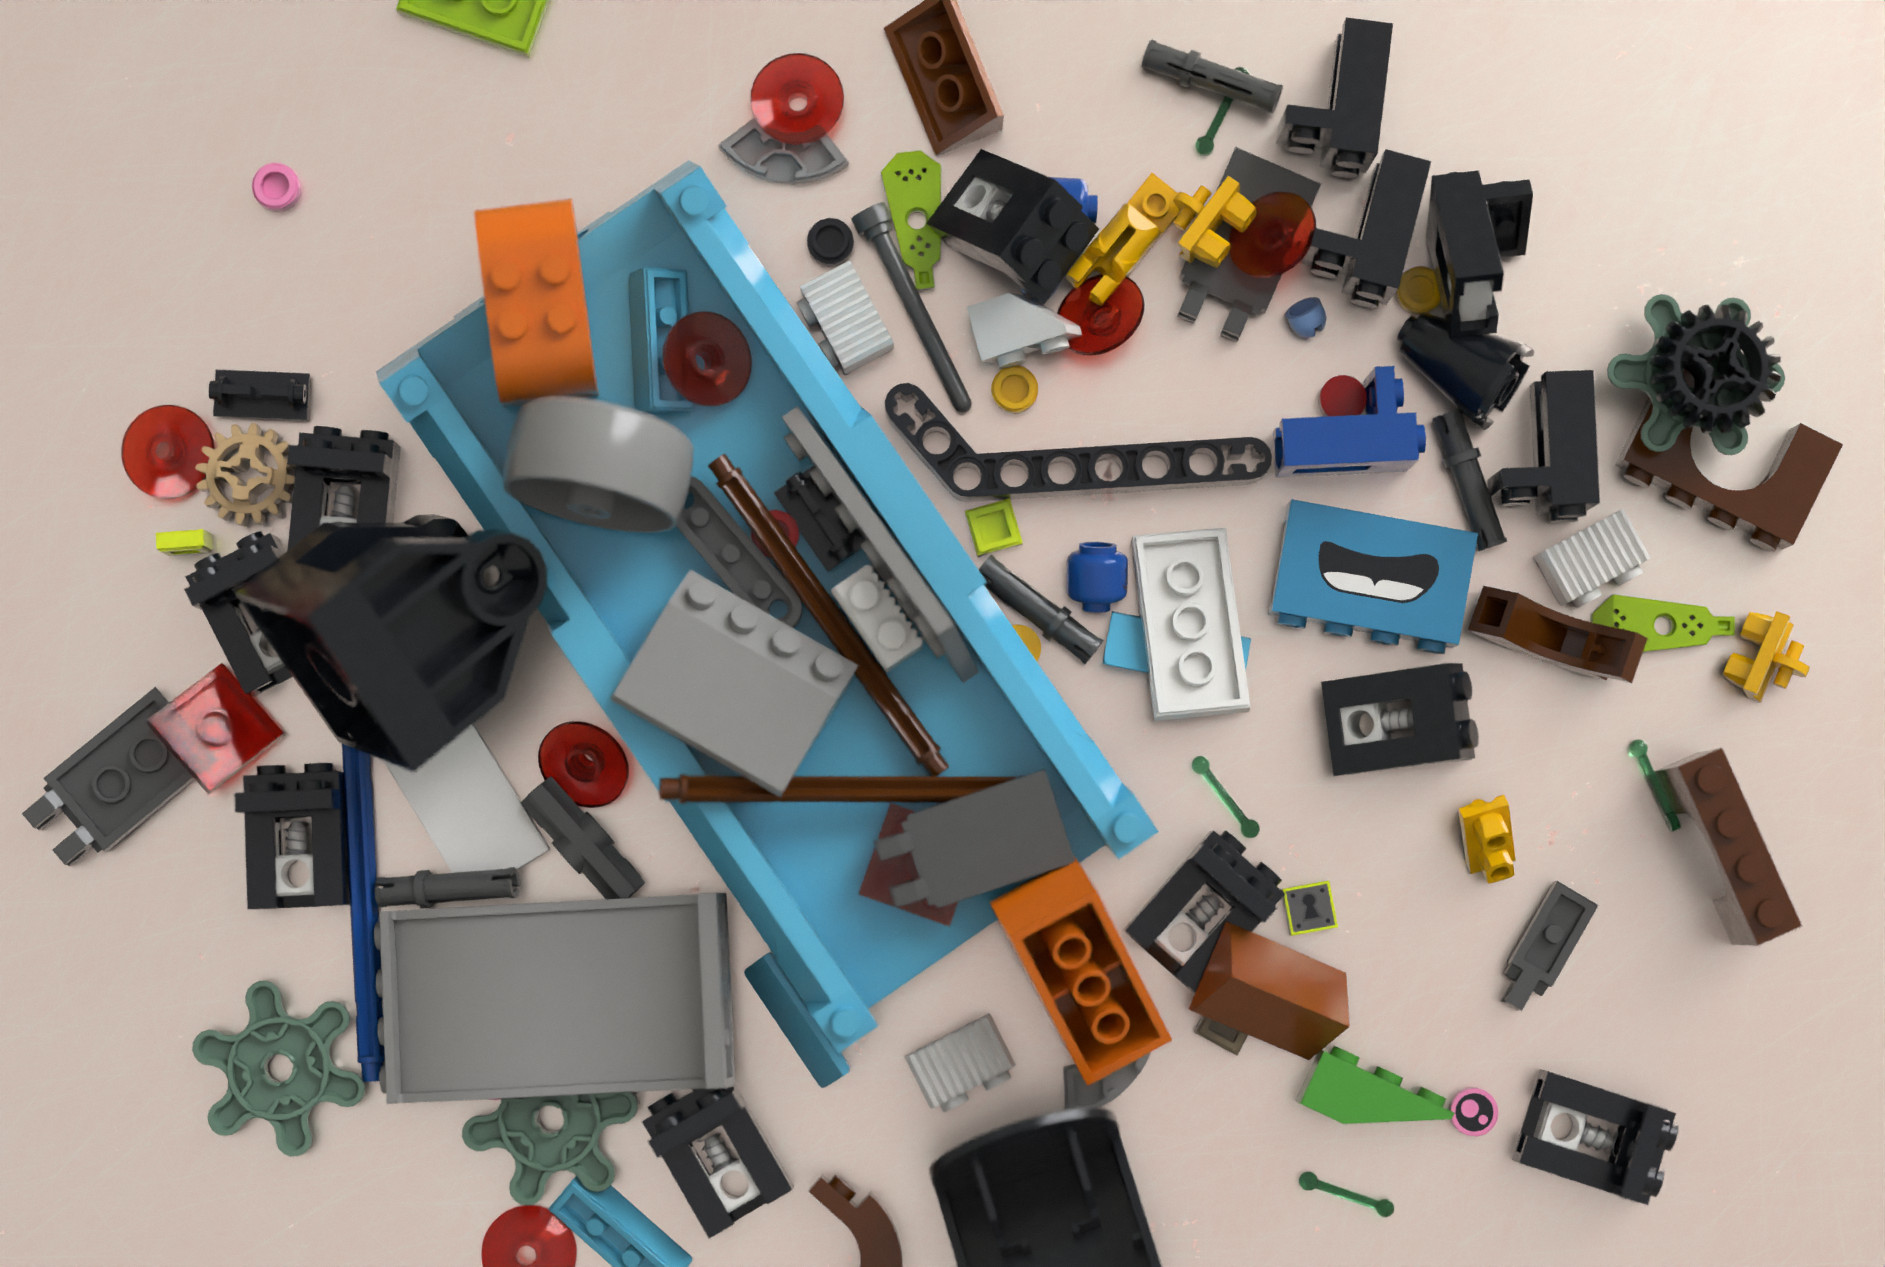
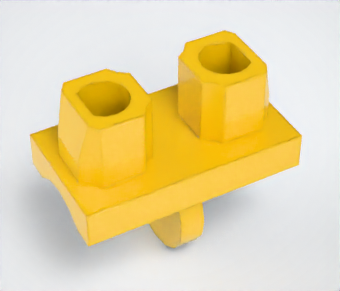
(1200, 239)
(1756, 674)
(1488, 838)

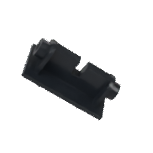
(260, 394)
(818, 520)

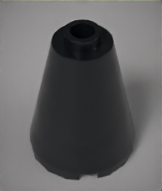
(1469, 370)

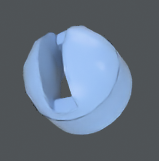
(1306, 317)

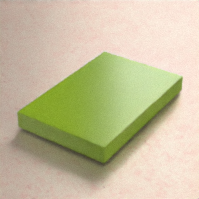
(500, 23)

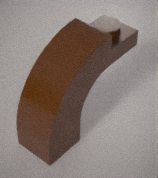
(1556, 637)
(868, 1221)

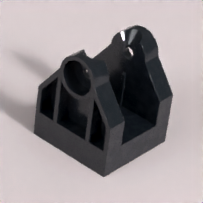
(399, 627)

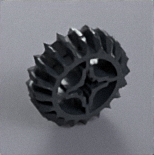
(1696, 361)

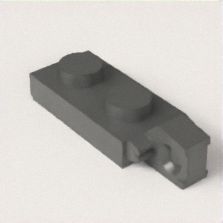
(1547, 944)

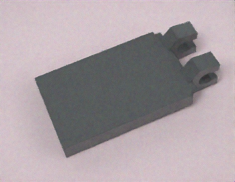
(1227, 281)
(111, 783)
(979, 842)

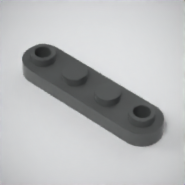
(735, 555)

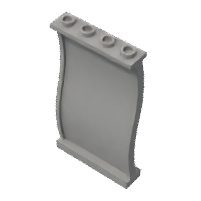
(555, 998)

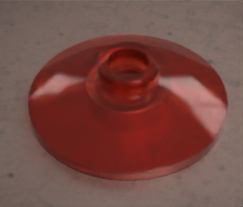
(791, 78)
(1275, 237)
(1104, 325)
(724, 354)
(176, 472)
(584, 780)
(529, 1227)

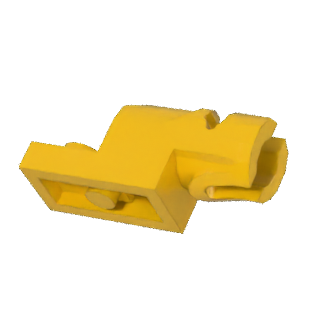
(1126, 238)

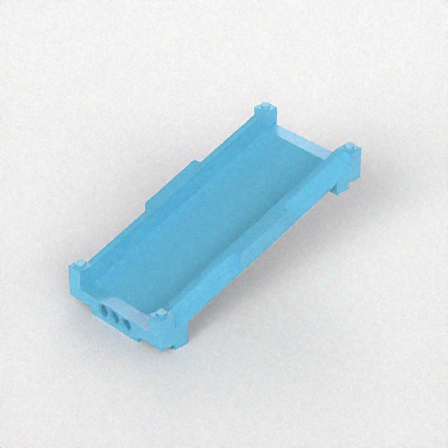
(784, 862)

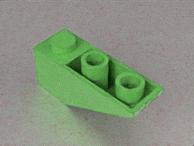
(1357, 1096)

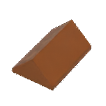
(944, 75)
(1273, 993)

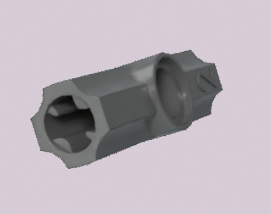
(582, 841)

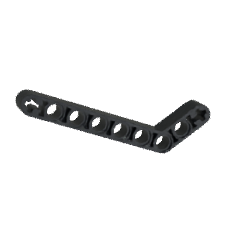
(1080, 459)

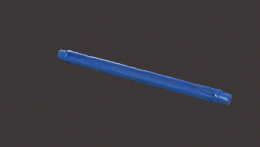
(363, 908)

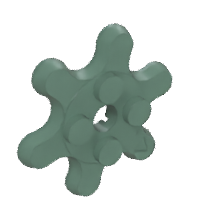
(1634, 372)
(245, 1062)
(543, 1152)

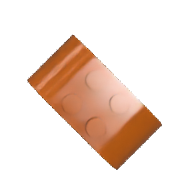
(535, 302)
(1080, 971)

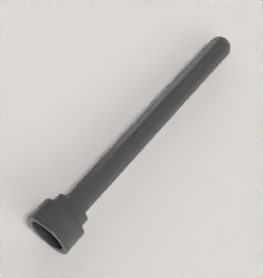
(875, 226)

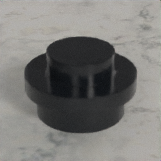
(830, 241)

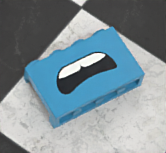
(1373, 576)

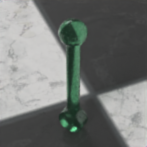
(1205, 143)
(1639, 749)
(1249, 828)
(1309, 1181)

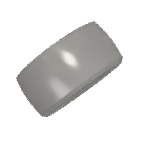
(598, 464)

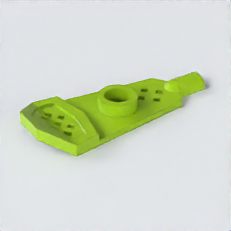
(912, 197)
(1642, 613)

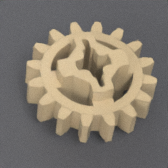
(249, 455)

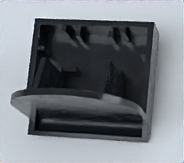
(1044, 1196)

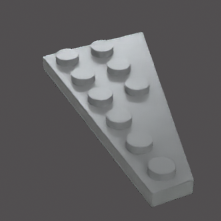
(879, 547)

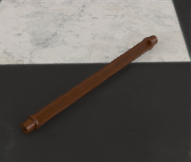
(828, 615)
(825, 788)

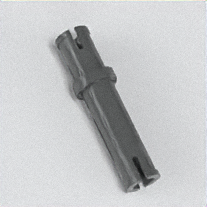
(1214, 77)
(1469, 479)
(1047, 616)
(430, 888)

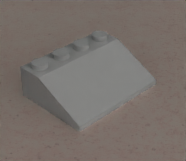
(734, 683)

